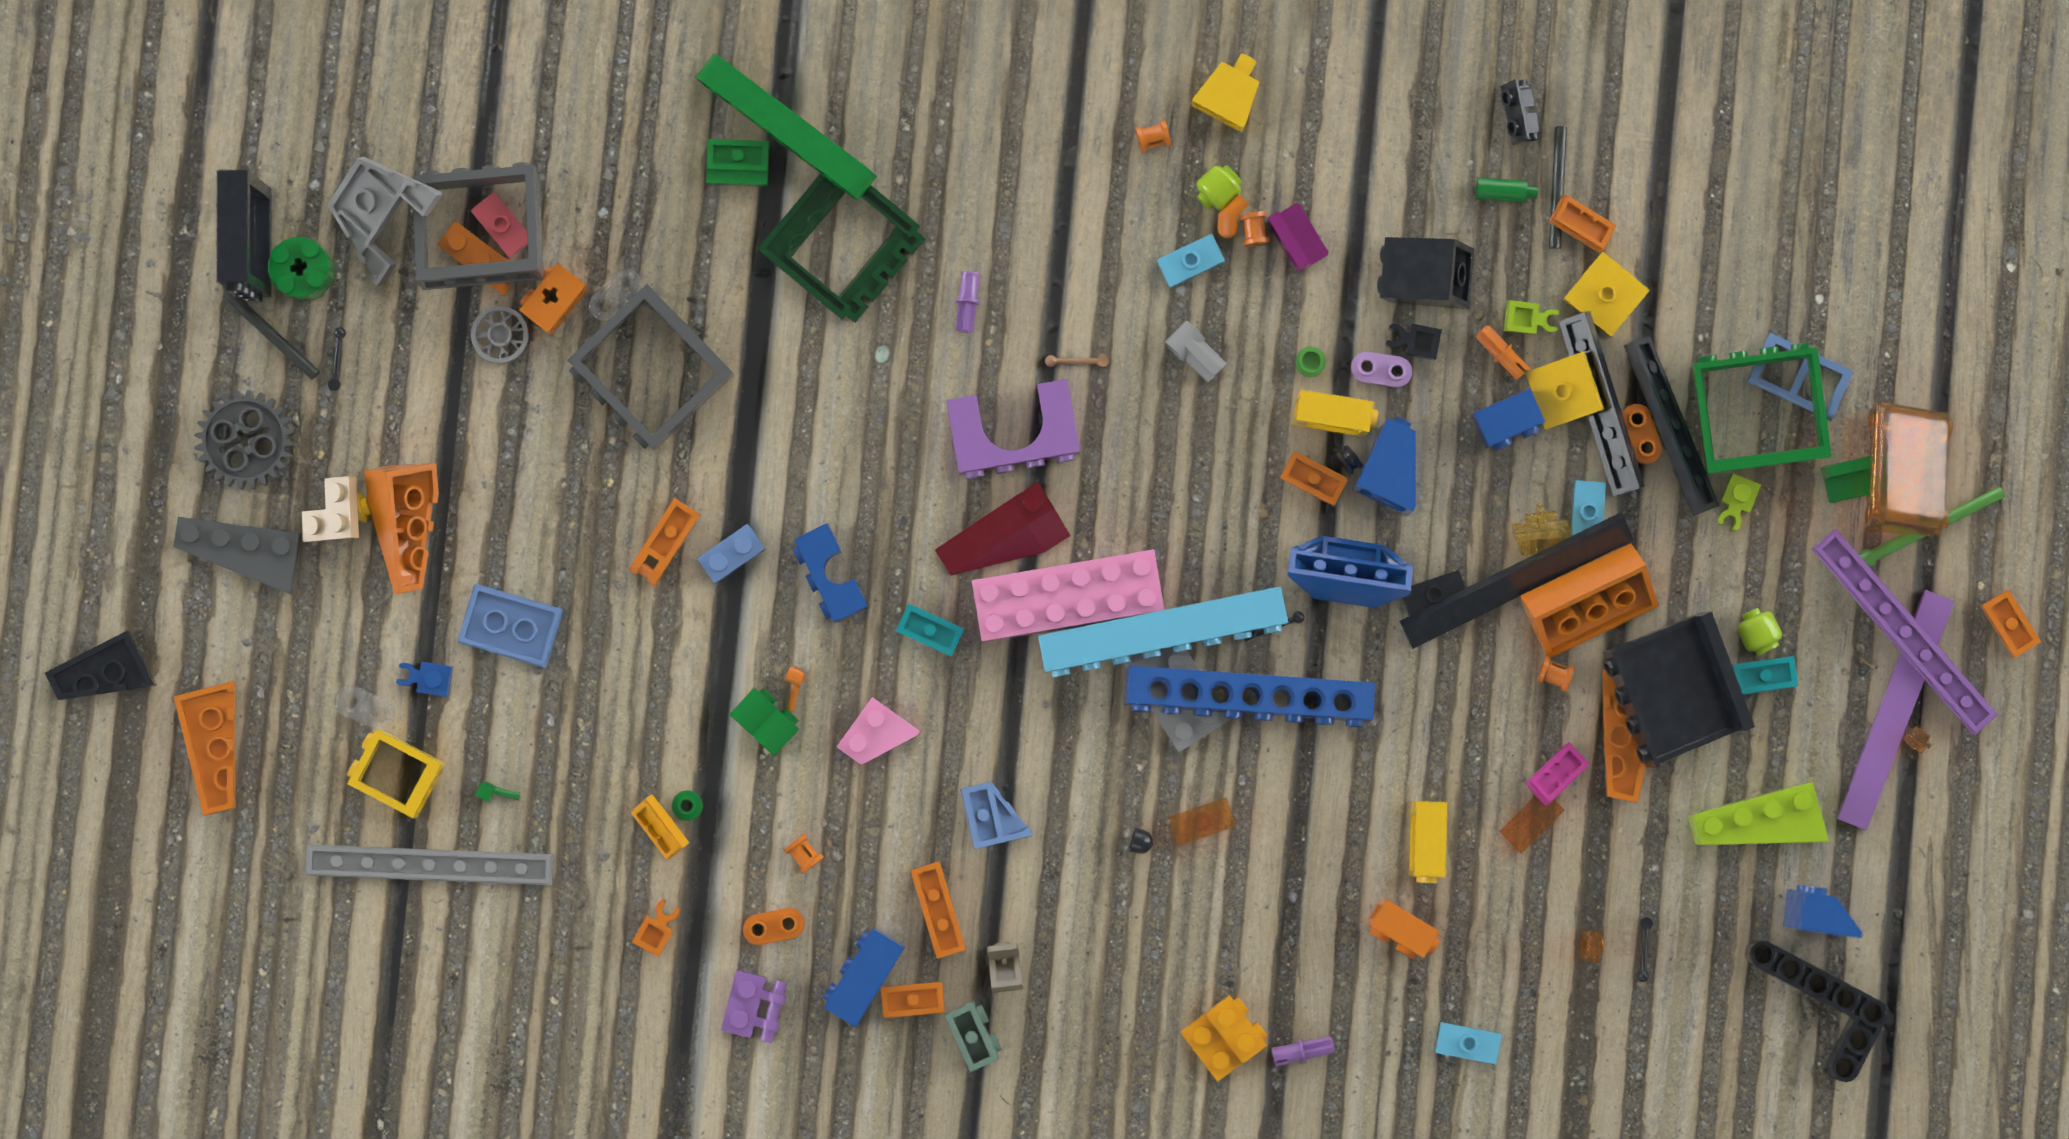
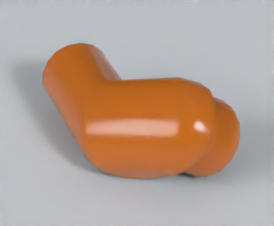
(1229, 217)

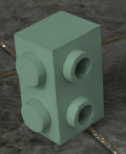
(972, 1036)

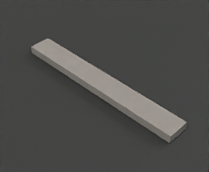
(429, 864)

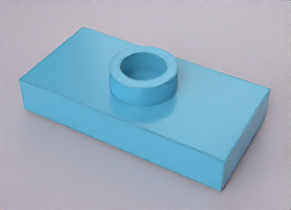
(1190, 261)
(1587, 505)
(1468, 1043)

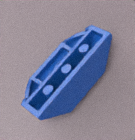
(1349, 571)

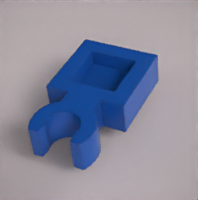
(431, 678)

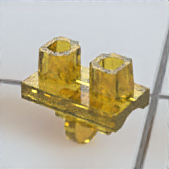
(1540, 526)

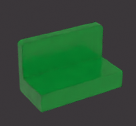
(1847, 479)

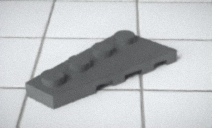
(250, 551)

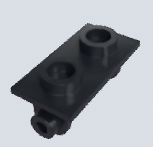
(1515, 98)

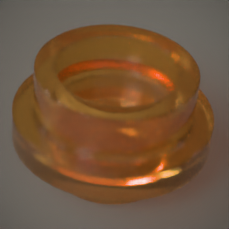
(1917, 738)

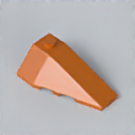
(401, 512)

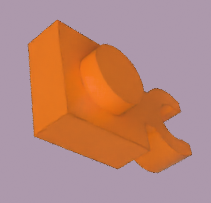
(655, 933)

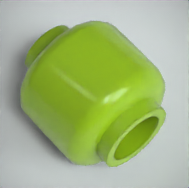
(1218, 187)
(1759, 631)

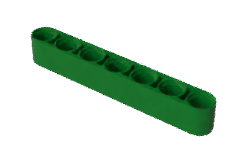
(786, 127)

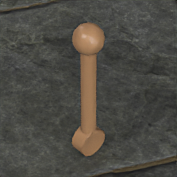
(1102, 361)

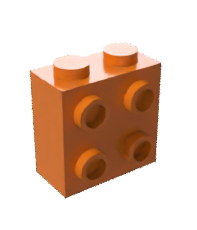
(1410, 932)

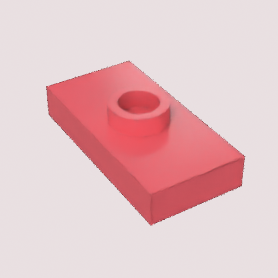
(501, 224)

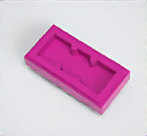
(1557, 774)

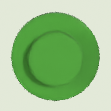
(1310, 361)

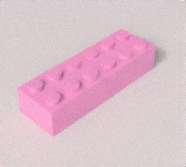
(1067, 595)

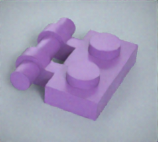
(745, 1004)

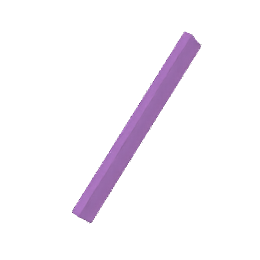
(1904, 631)
(1891, 721)

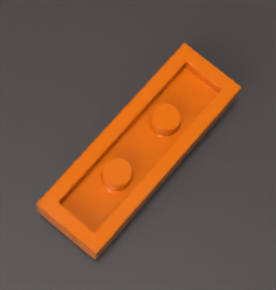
(938, 909)

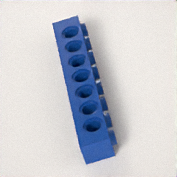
(1358, 695)

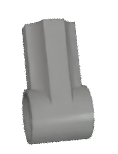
(1189, 346)

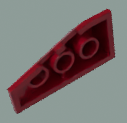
(1010, 532)

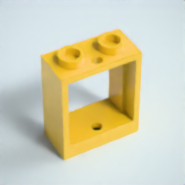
(1334, 413)
(423, 787)
(1428, 841)

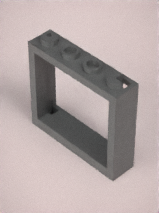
(491, 272)
(621, 413)

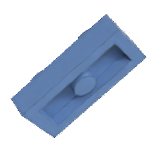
(731, 553)

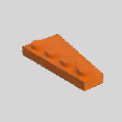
(1622, 766)

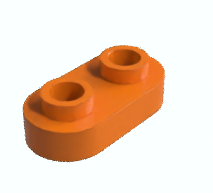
(1642, 433)
(773, 926)

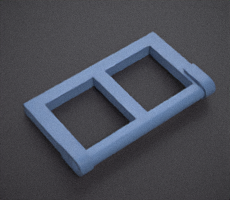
(1791, 395)

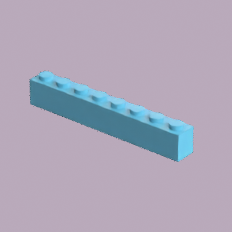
(1162, 630)

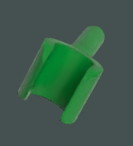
(486, 790)

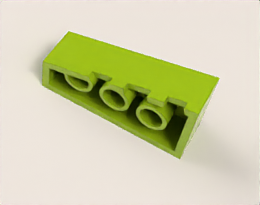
(1772, 817)

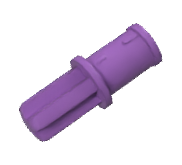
(967, 301)
(1302, 1050)

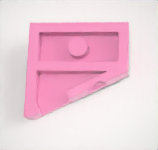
(875, 733)

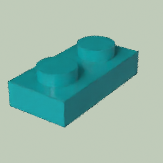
(930, 630)
(1766, 674)

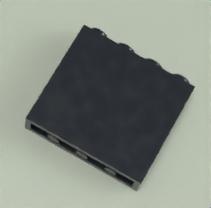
(1677, 689)

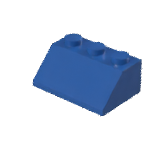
(1816, 911)

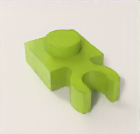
(1525, 317)
(1738, 496)

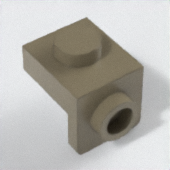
(1005, 967)

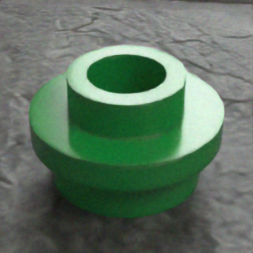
(694, 812)

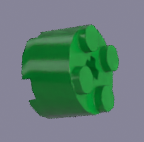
(315, 279)

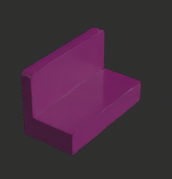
(1297, 237)

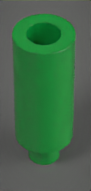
(1504, 190)

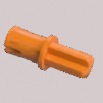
(1502, 352)

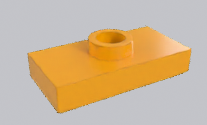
(659, 827)

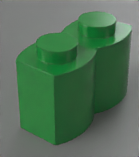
(764, 721)

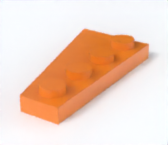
(210, 741)

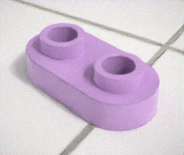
(1381, 369)

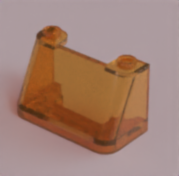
(1907, 470)

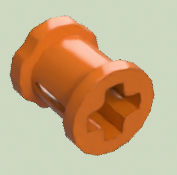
(1153, 136)
(1254, 229)
(1555, 673)
(803, 853)

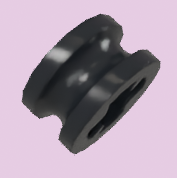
(1348, 460)

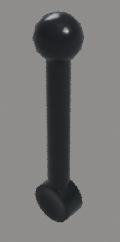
(334, 384)
(1298, 617)
(1645, 923)

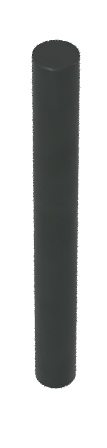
(1557, 182)
(272, 335)

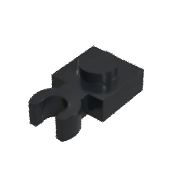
(1420, 341)

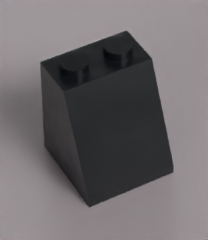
(1426, 272)

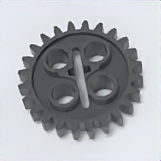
(255, 465)

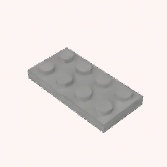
(1185, 727)

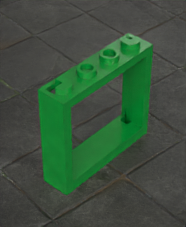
(1766, 356)

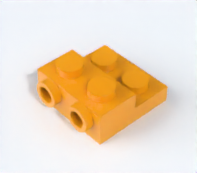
(1225, 1037)

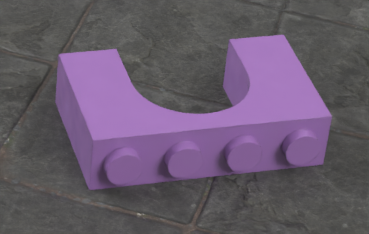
(1056, 440)

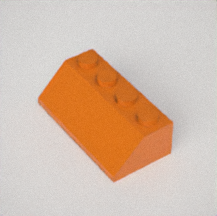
(1590, 600)

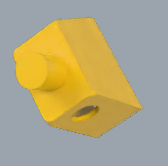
(1229, 93)

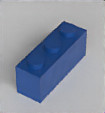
(863, 976)

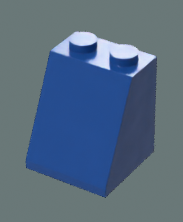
(1391, 467)

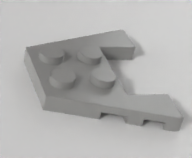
(368, 202)

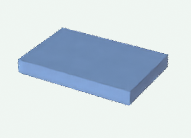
(510, 625)

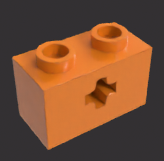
(569, 293)

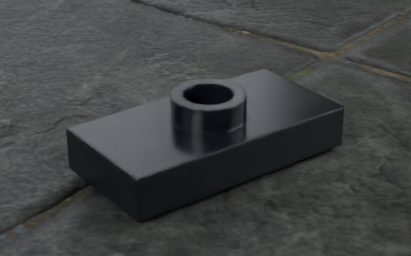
(1432, 591)

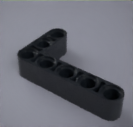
(1828, 995)

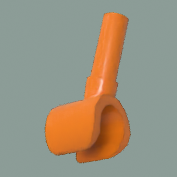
(796, 677)

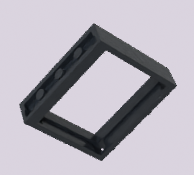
(244, 234)

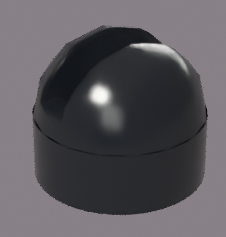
(1141, 841)

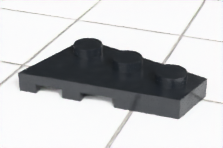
(102, 670)

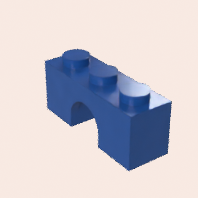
(816, 550)

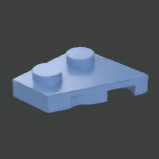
(990, 816)

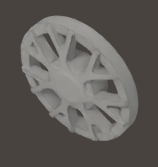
(499, 334)

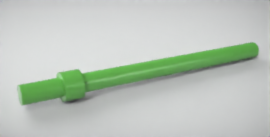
(1955, 514)

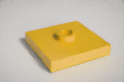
(1607, 293)
(1565, 390)

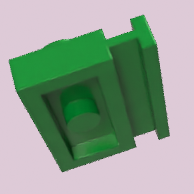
(737, 162)

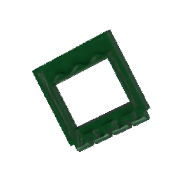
(803, 220)

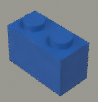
(1508, 419)

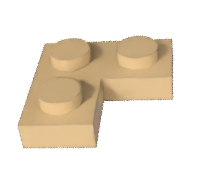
(341, 513)

